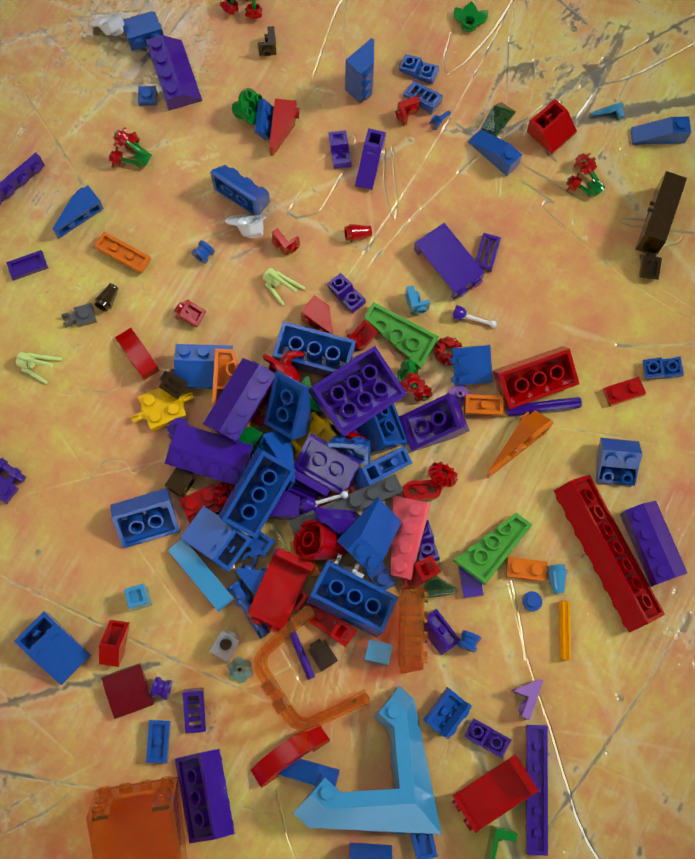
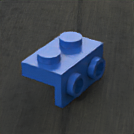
(355, 447)
(447, 713)

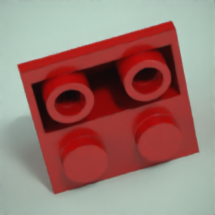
(552, 127)

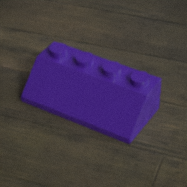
(173, 71)
(240, 400)
(208, 454)
(653, 543)
(204, 796)

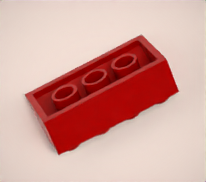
(536, 377)

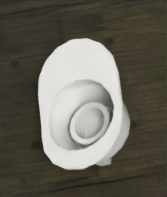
(110, 24)
(248, 225)

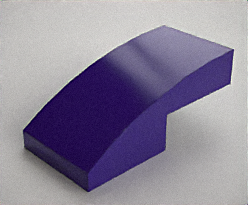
(339, 149)

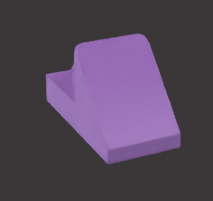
(530, 692)

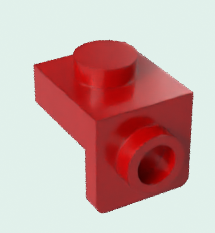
(281, 242)
(363, 335)

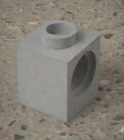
(217, 650)

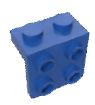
(141, 28)

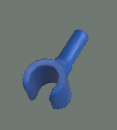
(437, 120)

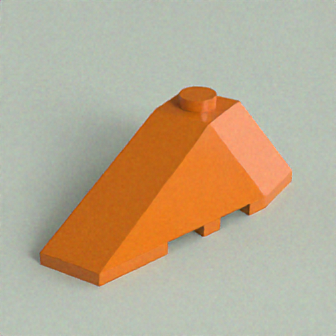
(224, 367)
(527, 432)

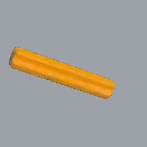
(564, 631)

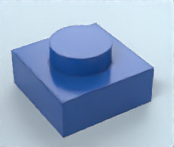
(147, 95)

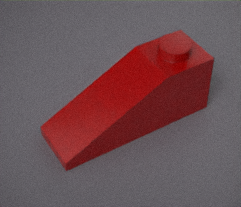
(283, 122)

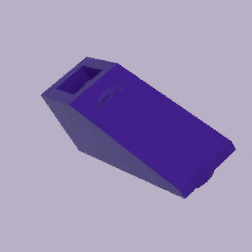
(370, 158)
(336, 519)

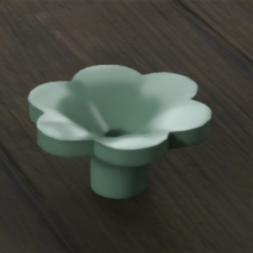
(246, 672)

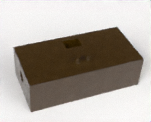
(661, 213)

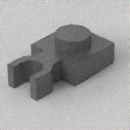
(82, 315)

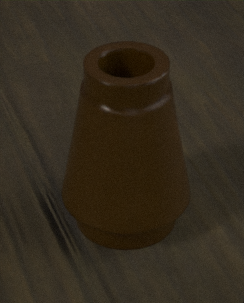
(106, 298)

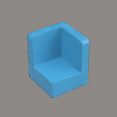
(137, 597)
(378, 652)

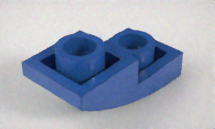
(419, 70)
(663, 368)

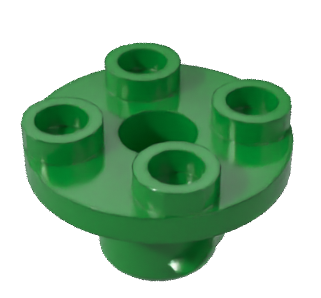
(246, 106)

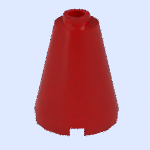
(316, 542)

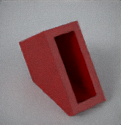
(113, 643)

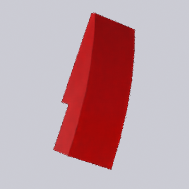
(137, 353)

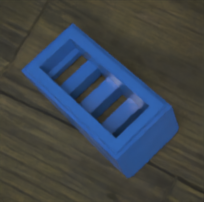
(431, 94)

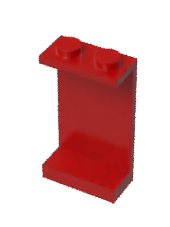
(279, 590)
(494, 794)

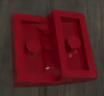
(127, 691)

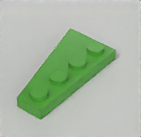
(403, 334)
(491, 551)

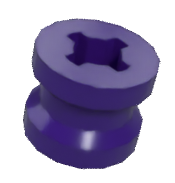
(161, 688)

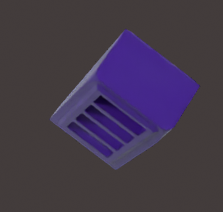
(194, 692)

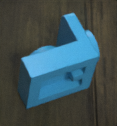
(413, 301)

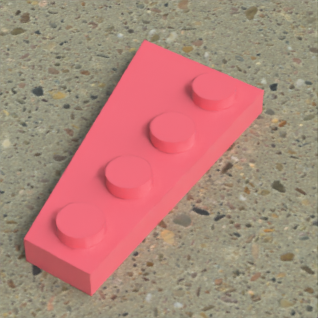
(409, 535)

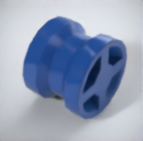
(203, 251)
(469, 641)

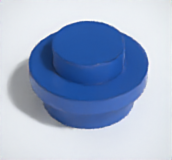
(532, 601)

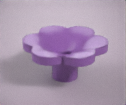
(460, 389)

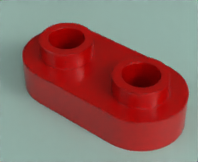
(421, 489)

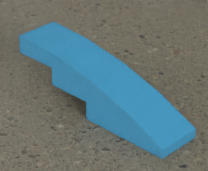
(201, 574)

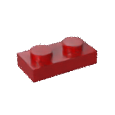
(624, 391)

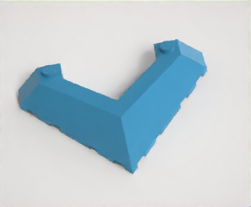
(403, 809)

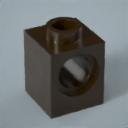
(180, 482)

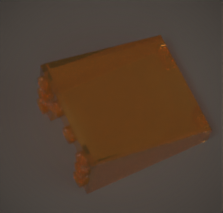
(137, 821)

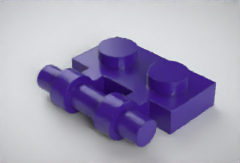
(7, 489)

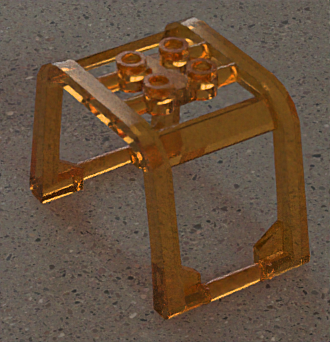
(280, 701)

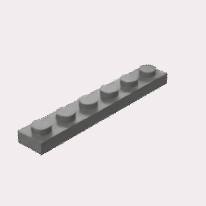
(357, 500)

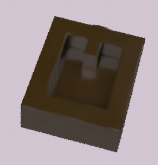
(269, 46)
(650, 266)
(173, 384)
(322, 654)

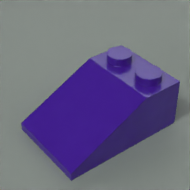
(434, 422)

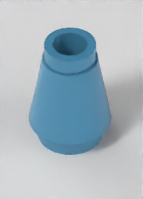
(557, 577)

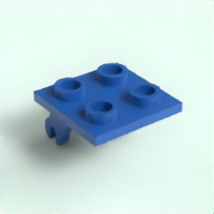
(471, 365)

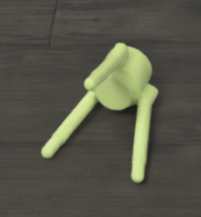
(274, 278)
(29, 360)

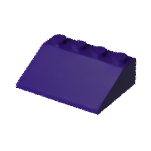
(357, 391)

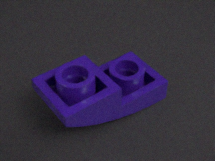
(346, 294)
(427, 544)
(488, 738)

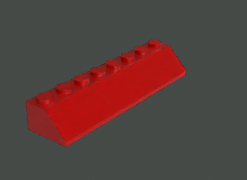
(609, 553)

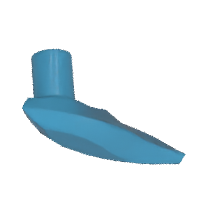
(617, 108)

